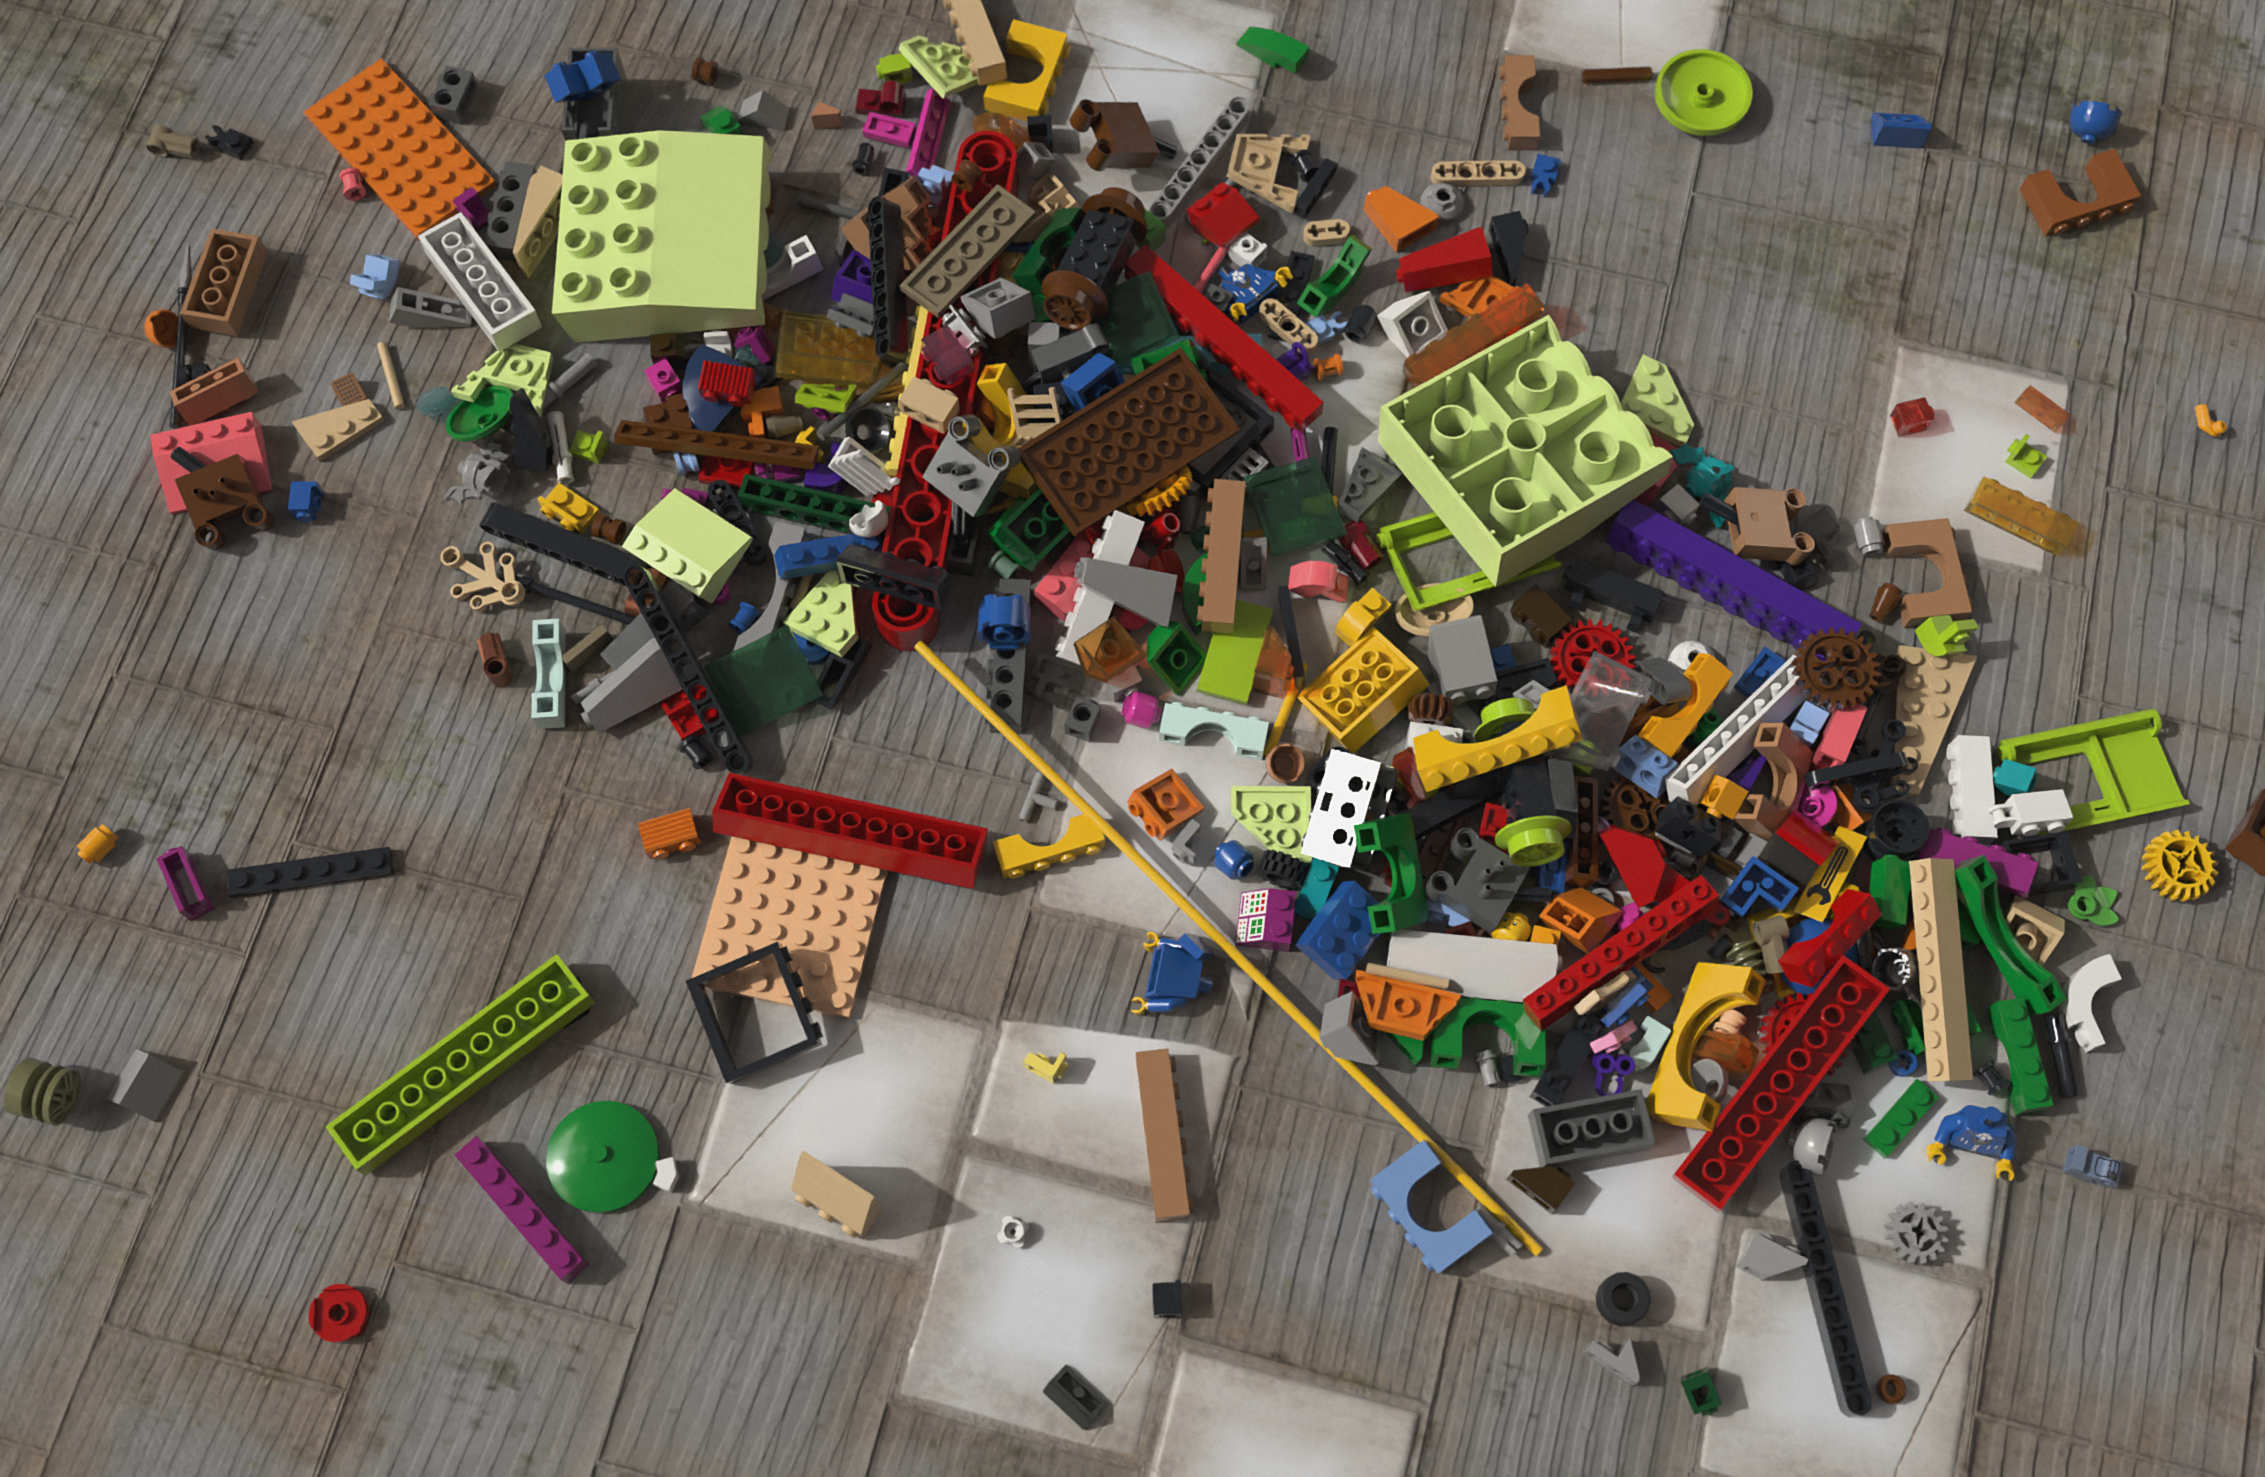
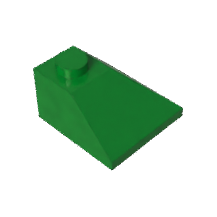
(1174, 655)

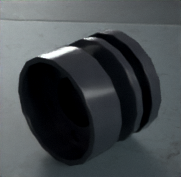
(1901, 821)

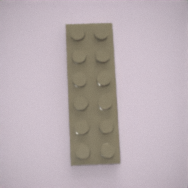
(967, 251)

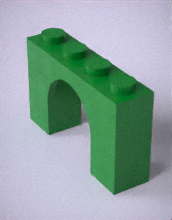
(1890, 890)
(1407, 898)
(1525, 1036)

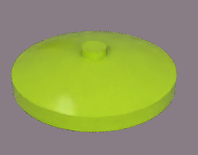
(1703, 92)

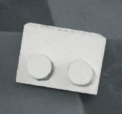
(861, 468)

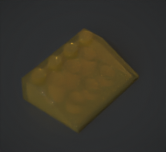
(823, 353)

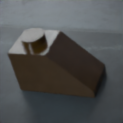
(674, 348)
(1543, 1185)

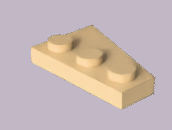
(337, 427)

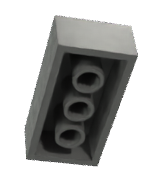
(1591, 1129)

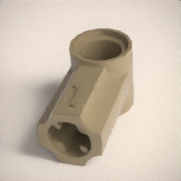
(166, 141)
(1772, 937)

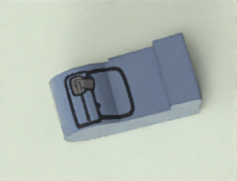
(2092, 1167)

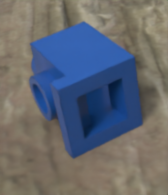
(305, 500)

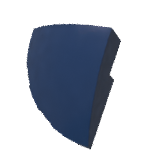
(705, 414)

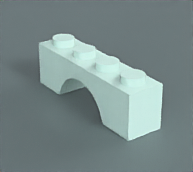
(549, 695)
(1182, 723)

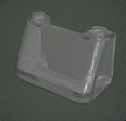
(1604, 705)

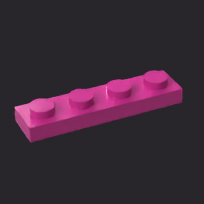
(928, 132)

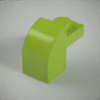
(1943, 636)

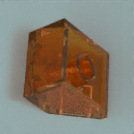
(1273, 666)

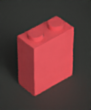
(1837, 737)

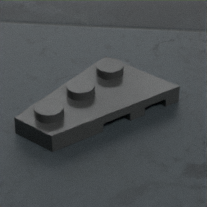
(1367, 485)

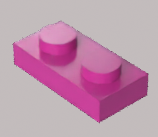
(889, 129)

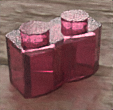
(947, 355)

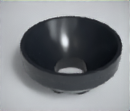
(876, 424)

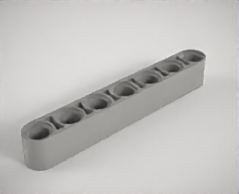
(1202, 154)

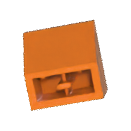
(1580, 918)

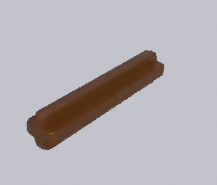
(1622, 74)

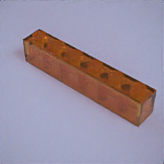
(1477, 334)

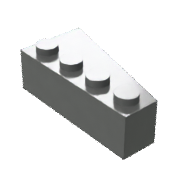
(686, 609)

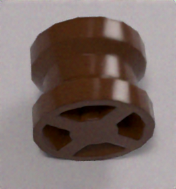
(704, 71)
(967, 175)

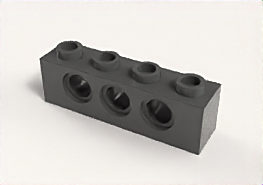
(505, 199)

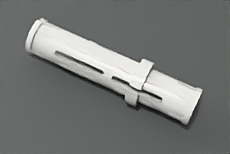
(562, 457)

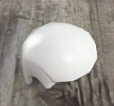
(870, 521)

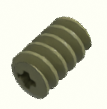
(1746, 957)

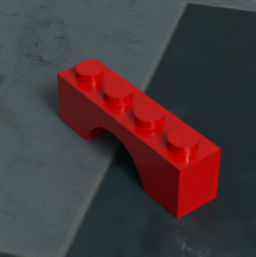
(1811, 959)

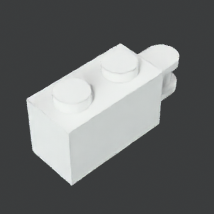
(2033, 813)

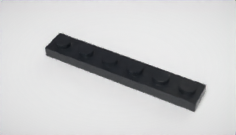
(310, 872)

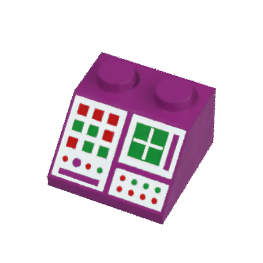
(1266, 919)

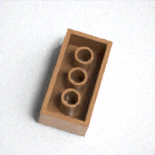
(224, 282)

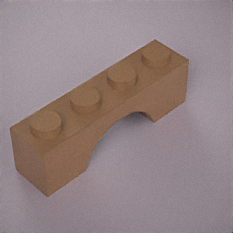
(1521, 126)

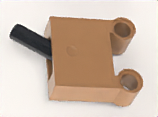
(1761, 524)

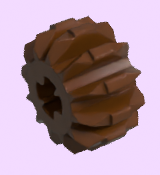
(1430, 709)

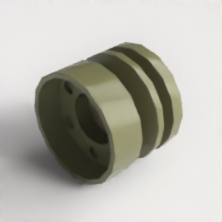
(42, 1091)

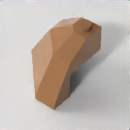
(915, 223)

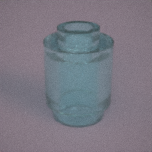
(434, 401)

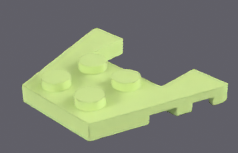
(515, 369)

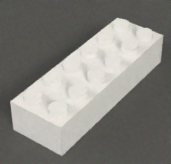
(480, 282)

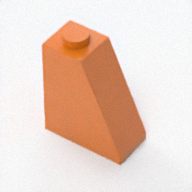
(1399, 217)

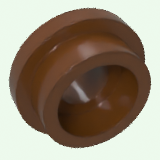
(1897, 1383)

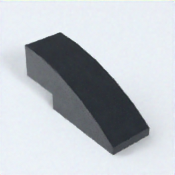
(840, 672)

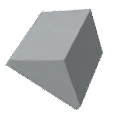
(145, 1085)

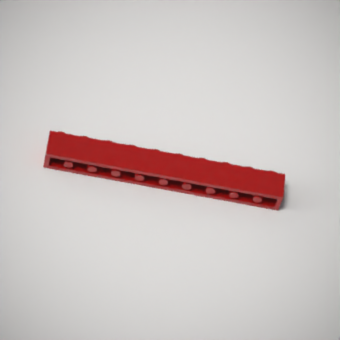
(1228, 343)

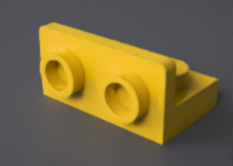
(568, 508)

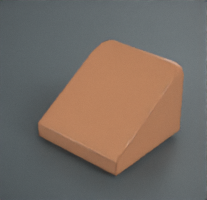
(826, 117)

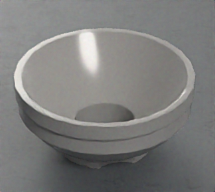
(1446, 210)
(1705, 1074)

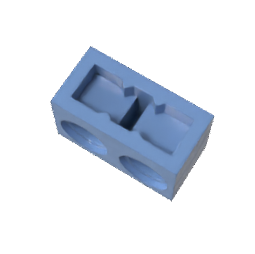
(1645, 765)

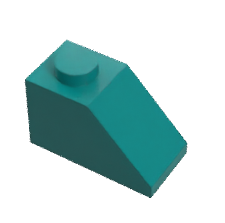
(1315, 888)

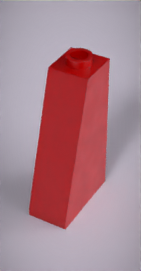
(1447, 262)

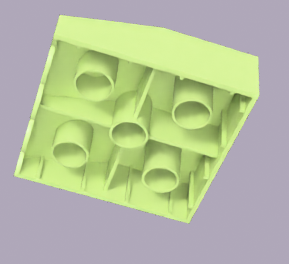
(661, 234)
(1520, 449)

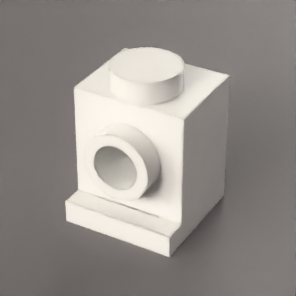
(1247, 251)

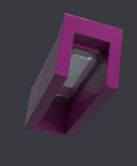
(185, 883)

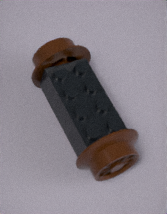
(1095, 259)

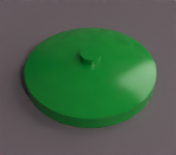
(602, 1157)

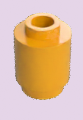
(97, 844)

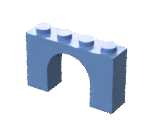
(1395, 1188)

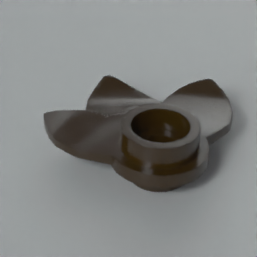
(1889, 678)

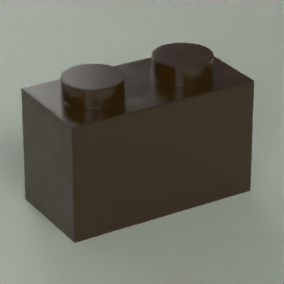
(1539, 615)

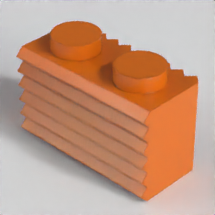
(669, 834)

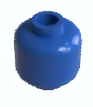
(1234, 860)

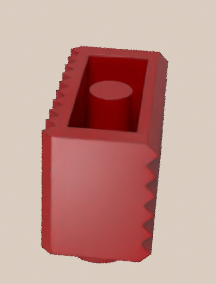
(726, 383)

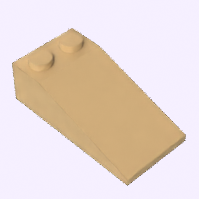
(538, 220)

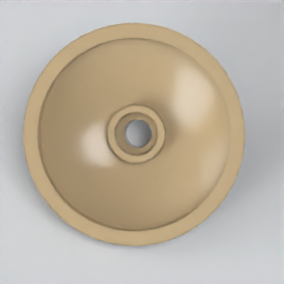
(1420, 621)

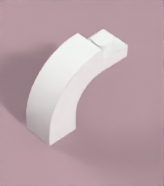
(2079, 993)

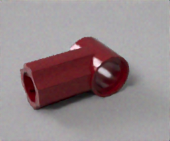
(1361, 545)

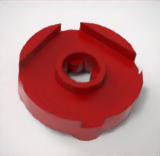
(350, 1325)

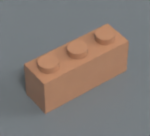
(214, 392)

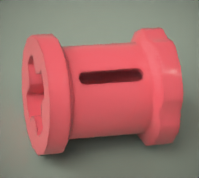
(352, 182)

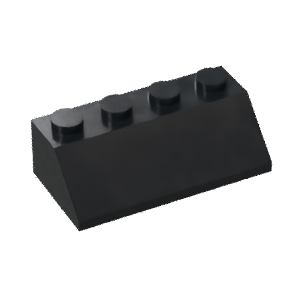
(894, 576)

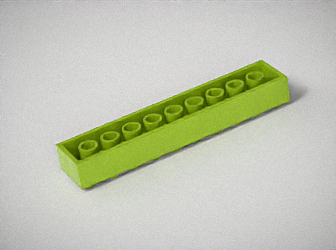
(459, 1065)

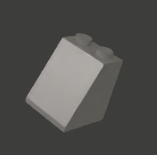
(1462, 660)

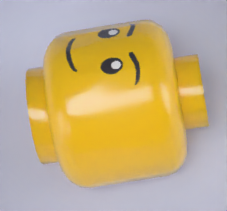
(1512, 927)

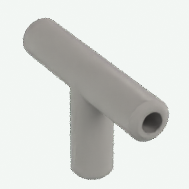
(1033, 797)

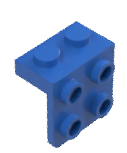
(1634, 995)

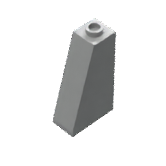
(1132, 588)
(631, 688)

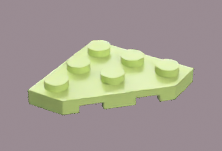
(939, 64)
(1657, 402)
(827, 615)
(1274, 816)

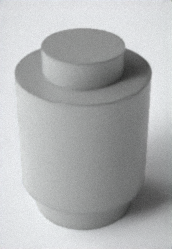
(1869, 536)

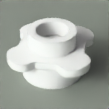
(1020, 1228)

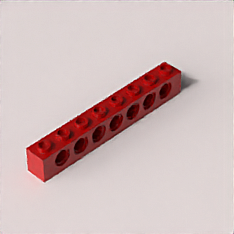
(1621, 952)

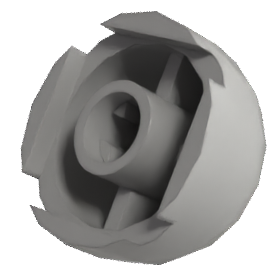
(1813, 1144)

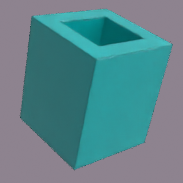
(2014, 778)

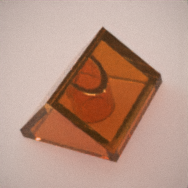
(1107, 651)

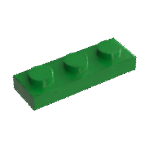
(1900, 1118)

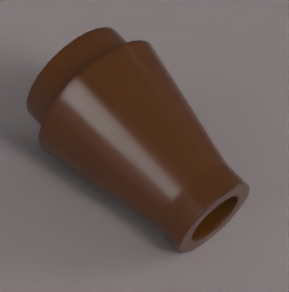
(1885, 601)

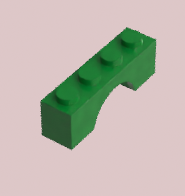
(2028, 1081)

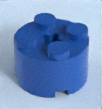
(1004, 621)

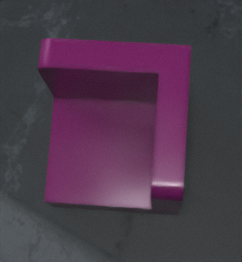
(472, 208)

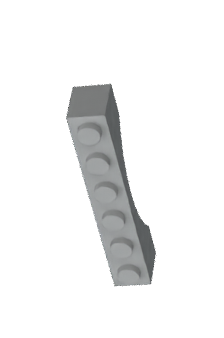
(784, 589)

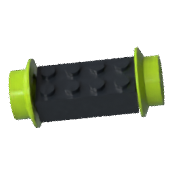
(1532, 826)

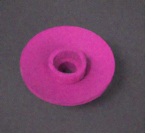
(1823, 800)

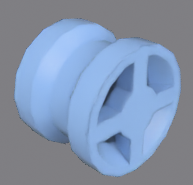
(686, 462)

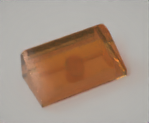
(2042, 408)

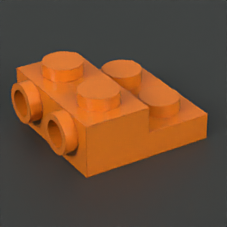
(1164, 804)

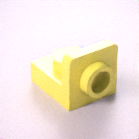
(1041, 1066)

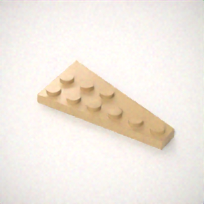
(1925, 706)

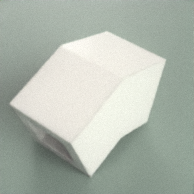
(667, 1174)

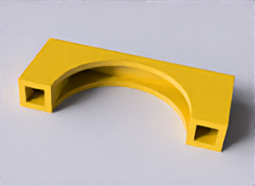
(1549, 728)
(1710, 994)

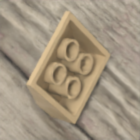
(834, 1196)

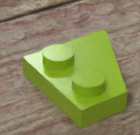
(825, 397)

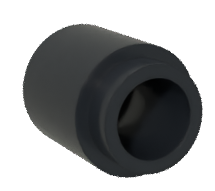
(1360, 323)

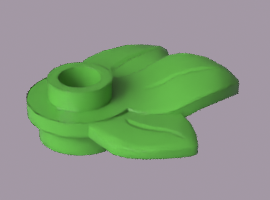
(2095, 902)

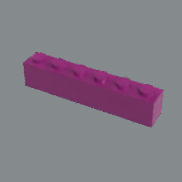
(522, 1210)

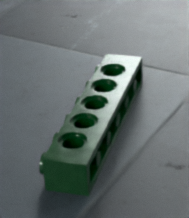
(800, 503)

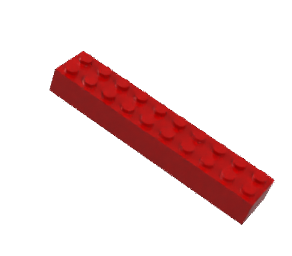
(850, 830)
(1780, 1083)

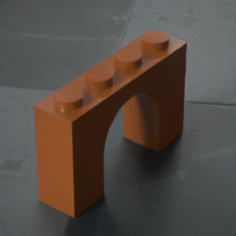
(2058, 213)

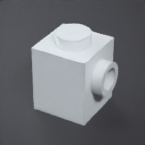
(1678, 506)

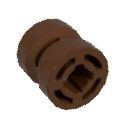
(608, 528)

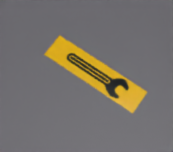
(1830, 875)

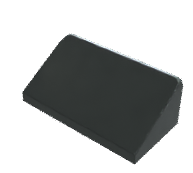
(1075, 1397)

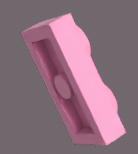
(1614, 1038)

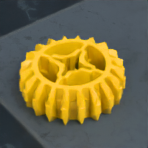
(2194, 866)

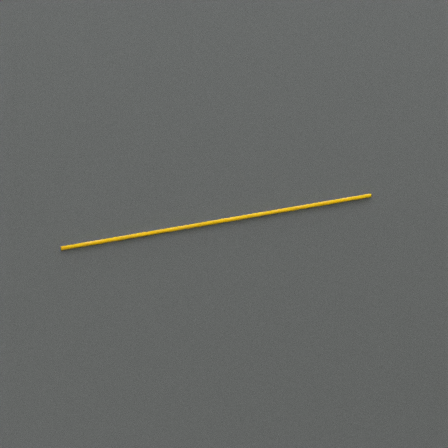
(1225, 945)

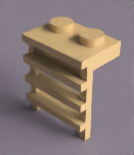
(1029, 431)

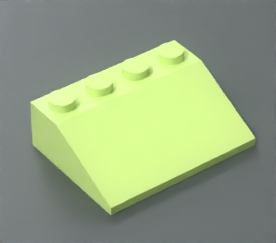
(688, 544)

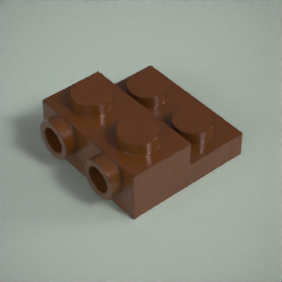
(669, 413)

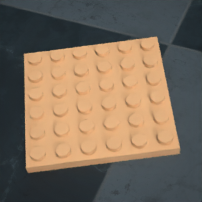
(803, 901)

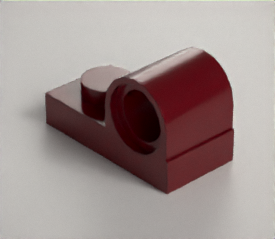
(887, 102)

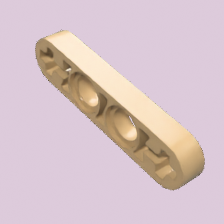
(1477, 169)

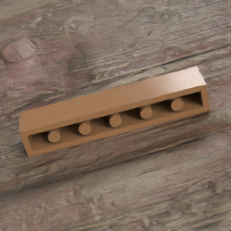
(1223, 556)
(1162, 1135)

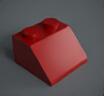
(1222, 215)

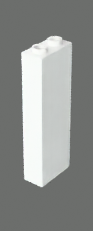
(1476, 964)

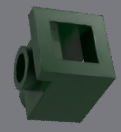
(1701, 1404)

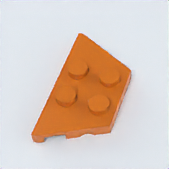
(1475, 295)
(1403, 1005)

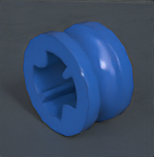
(1910, 1057)

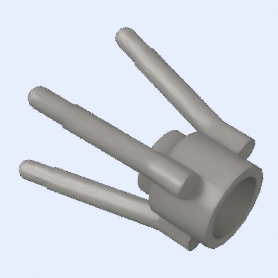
(1681, 856)

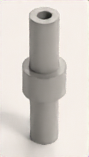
(582, 694)

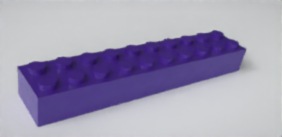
(1723, 577)

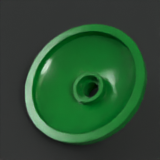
(482, 418)

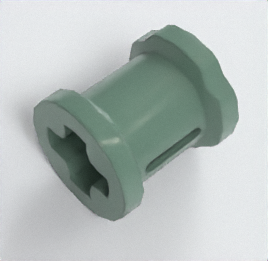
(1004, 566)

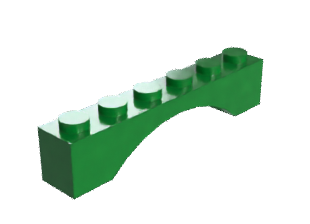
(2026, 978)

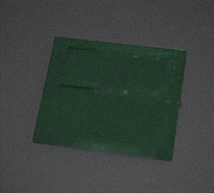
(1136, 320)
(1294, 506)
(764, 680)

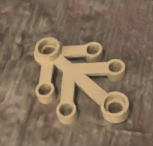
(486, 579)

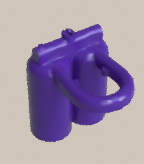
(1297, 363)
(1606, 1063)

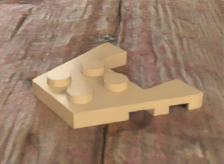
(1256, 163)

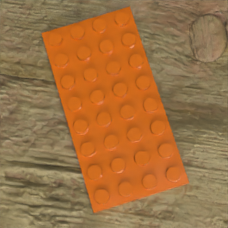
(398, 147)

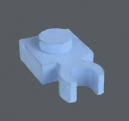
(1326, 328)

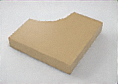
(1604, 995)

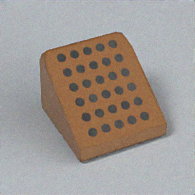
(348, 389)

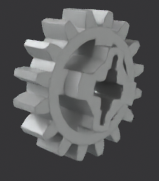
(1919, 1220)

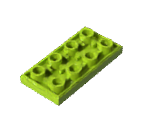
(1234, 655)

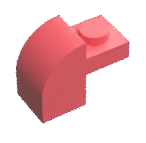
(1318, 578)

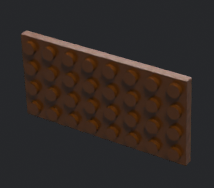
(1127, 441)

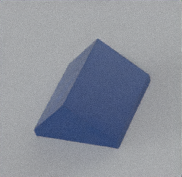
(1899, 130)

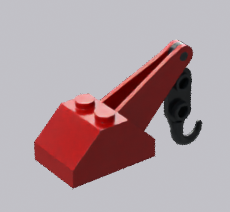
(1651, 879)

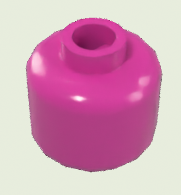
(1141, 710)

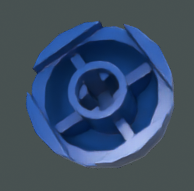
(2094, 121)

